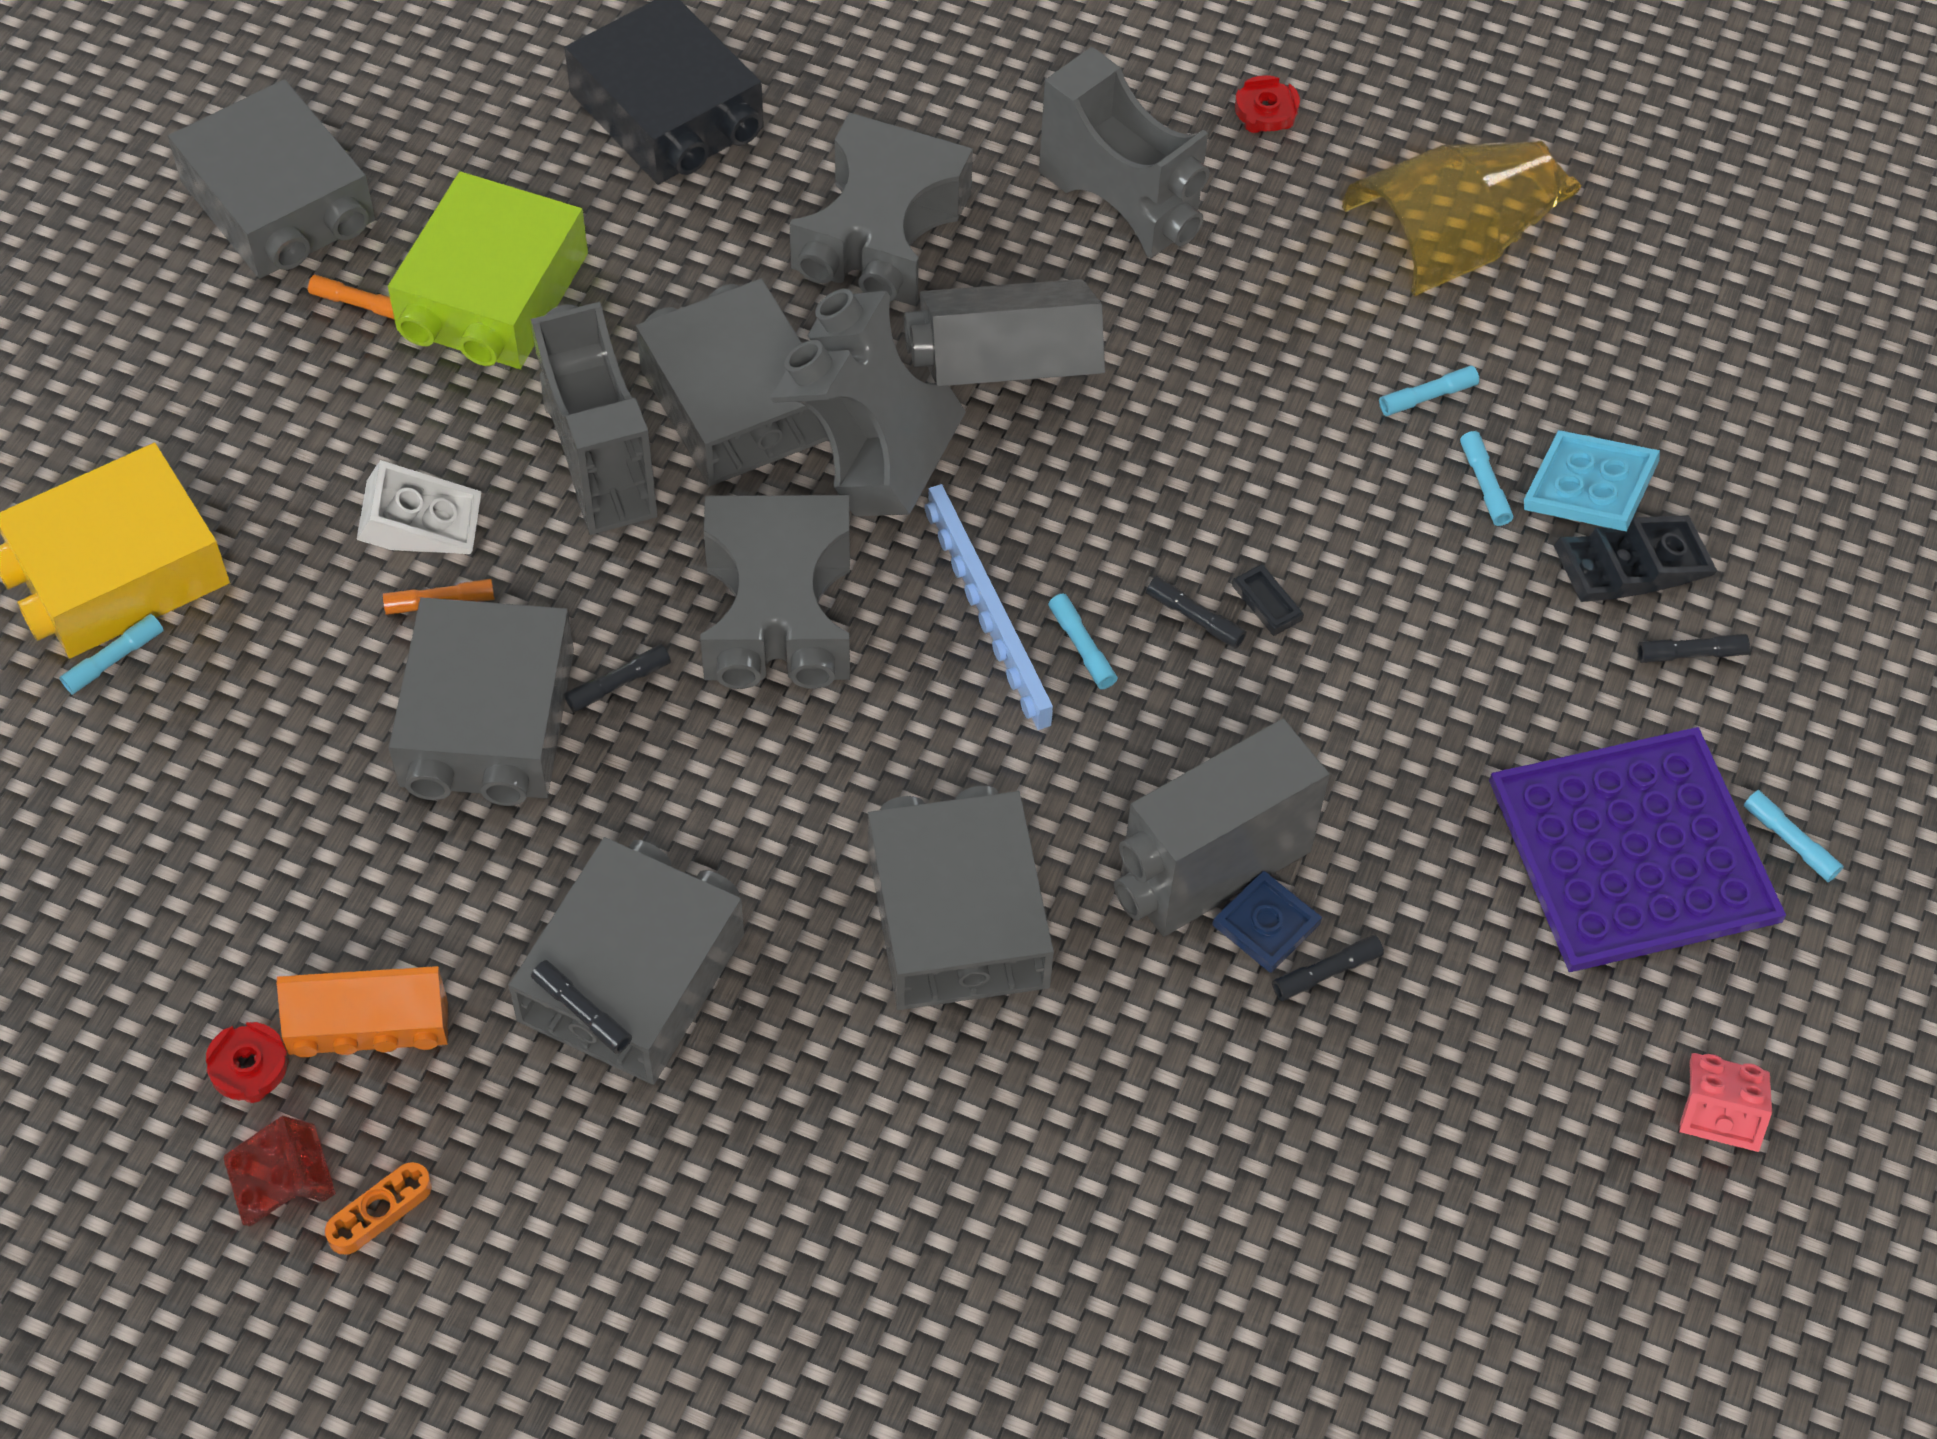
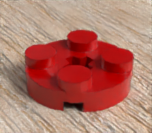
(1259, 117)
(250, 1082)

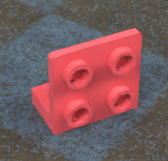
(1727, 1102)

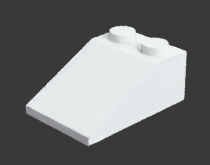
(417, 512)

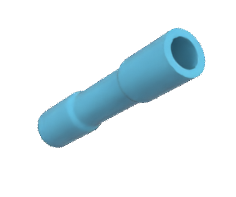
(1410, 397)
(1493, 495)
(1072, 624)
(92, 667)
(1811, 852)

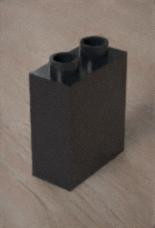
(665, 88)

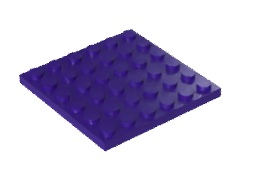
(1635, 849)

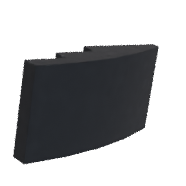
(1634, 562)

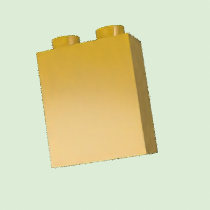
(108, 551)

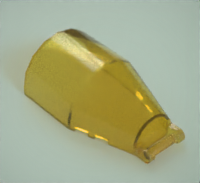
(1466, 202)

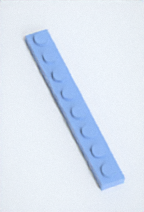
(991, 613)

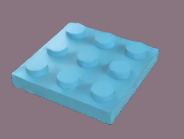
(1592, 480)

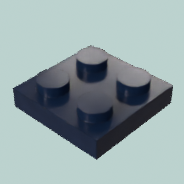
(1267, 921)

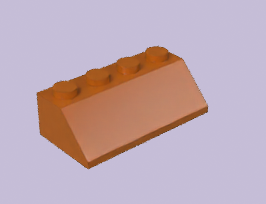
(363, 1011)

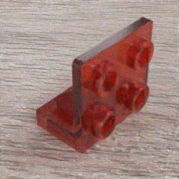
(276, 1167)

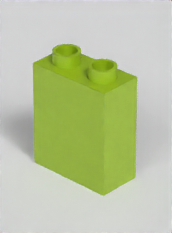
(487, 269)

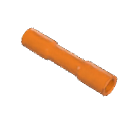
(339, 292)
(409, 599)

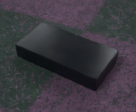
(1267, 599)

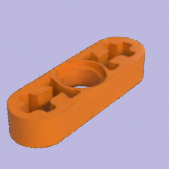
(375, 1225)

